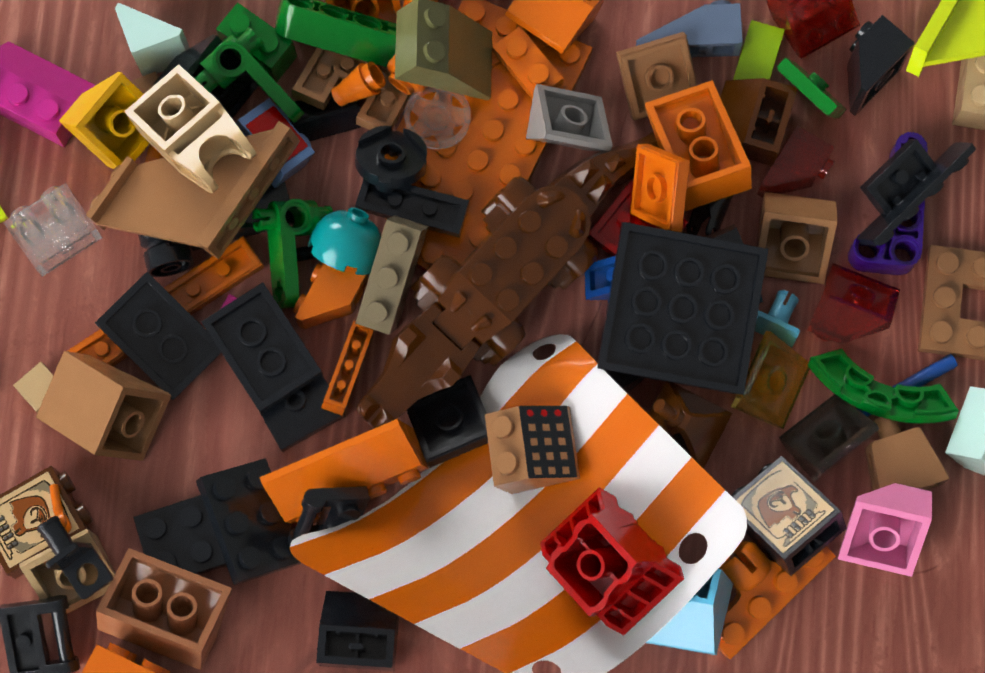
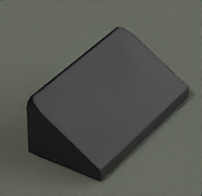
(328, 122)

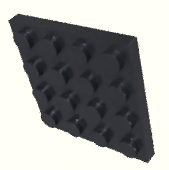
(682, 308)

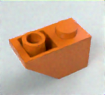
(330, 296)

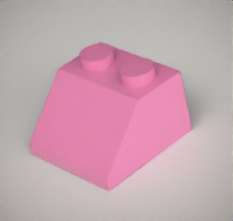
(888, 528)

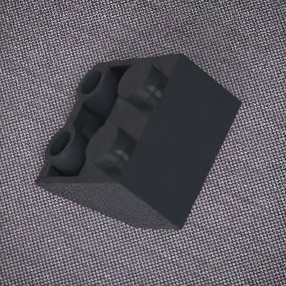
(356, 633)

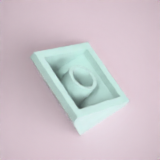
(150, 39)

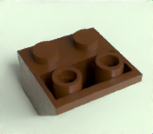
(759, 115)

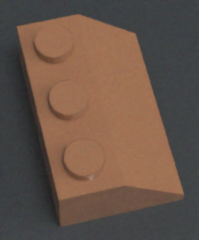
(163, 608)

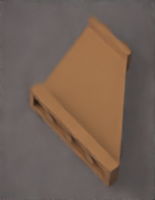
(168, 206)

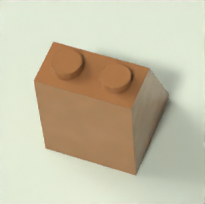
(102, 407)

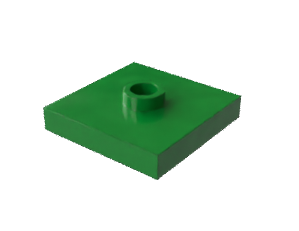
(812, 87)

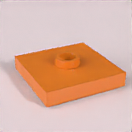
(659, 187)

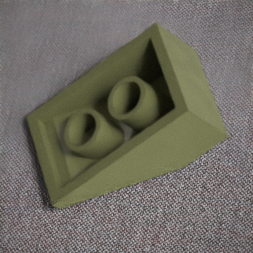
(443, 49)

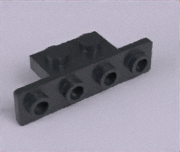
(905, 183)

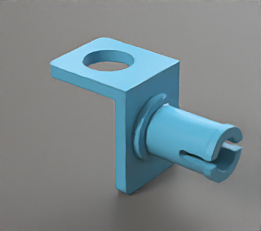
(778, 318)

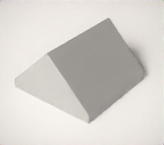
(568, 119)

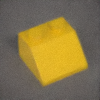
(101, 123)

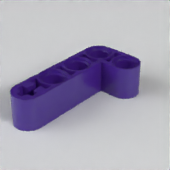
(904, 238)

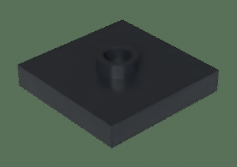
(300, 415)
(449, 422)

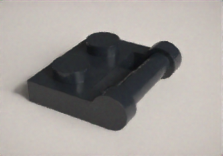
(336, 507)
(26, 638)

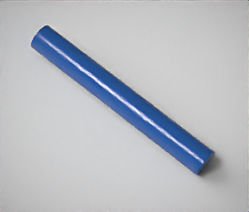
(927, 374)

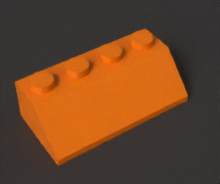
(370, 460)

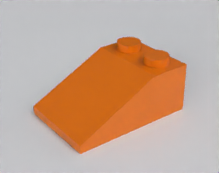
(699, 130)

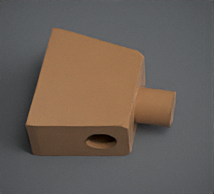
(903, 458)

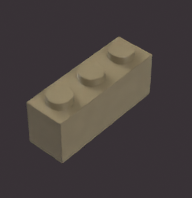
(391, 274)

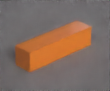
(347, 369)

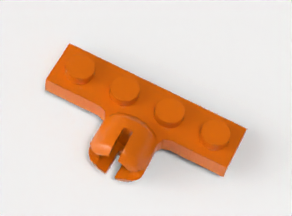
(760, 592)

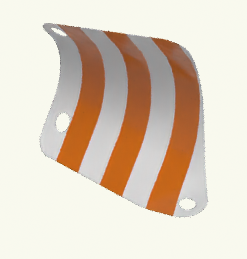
(471, 556)

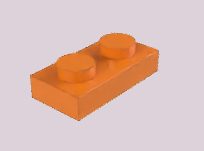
(526, 61)

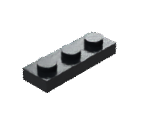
(434, 209)

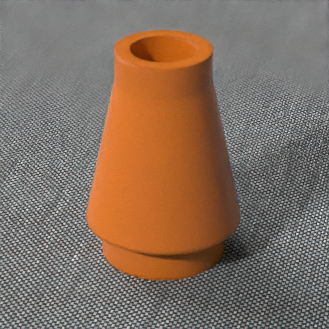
(361, 83)

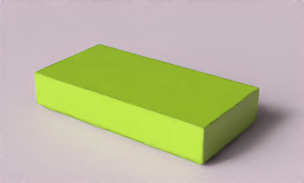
(759, 51)

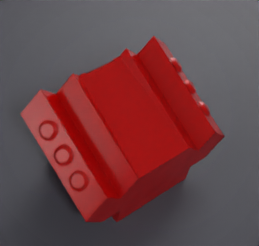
(609, 563)

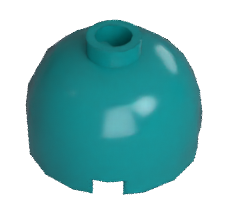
(346, 240)

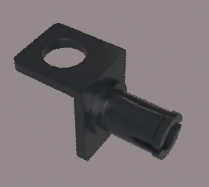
(72, 556)

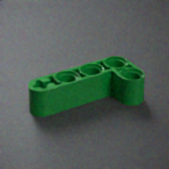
(337, 30)

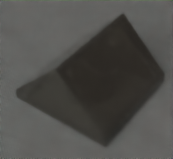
(828, 436)

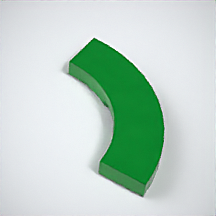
(896, 403)

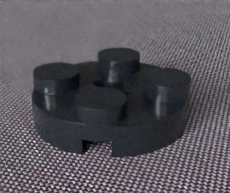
(386, 173)

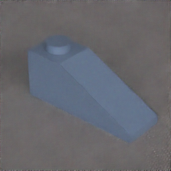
(710, 30)

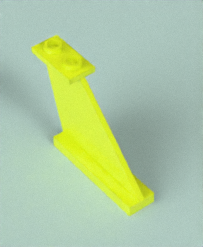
(951, 35)

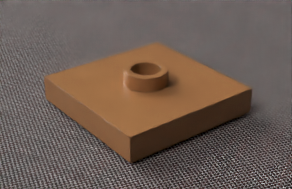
(655, 71)

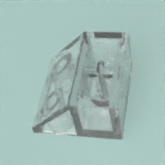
(52, 229)

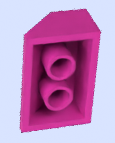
(37, 92)

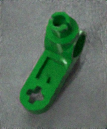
(217, 75)
(283, 244)

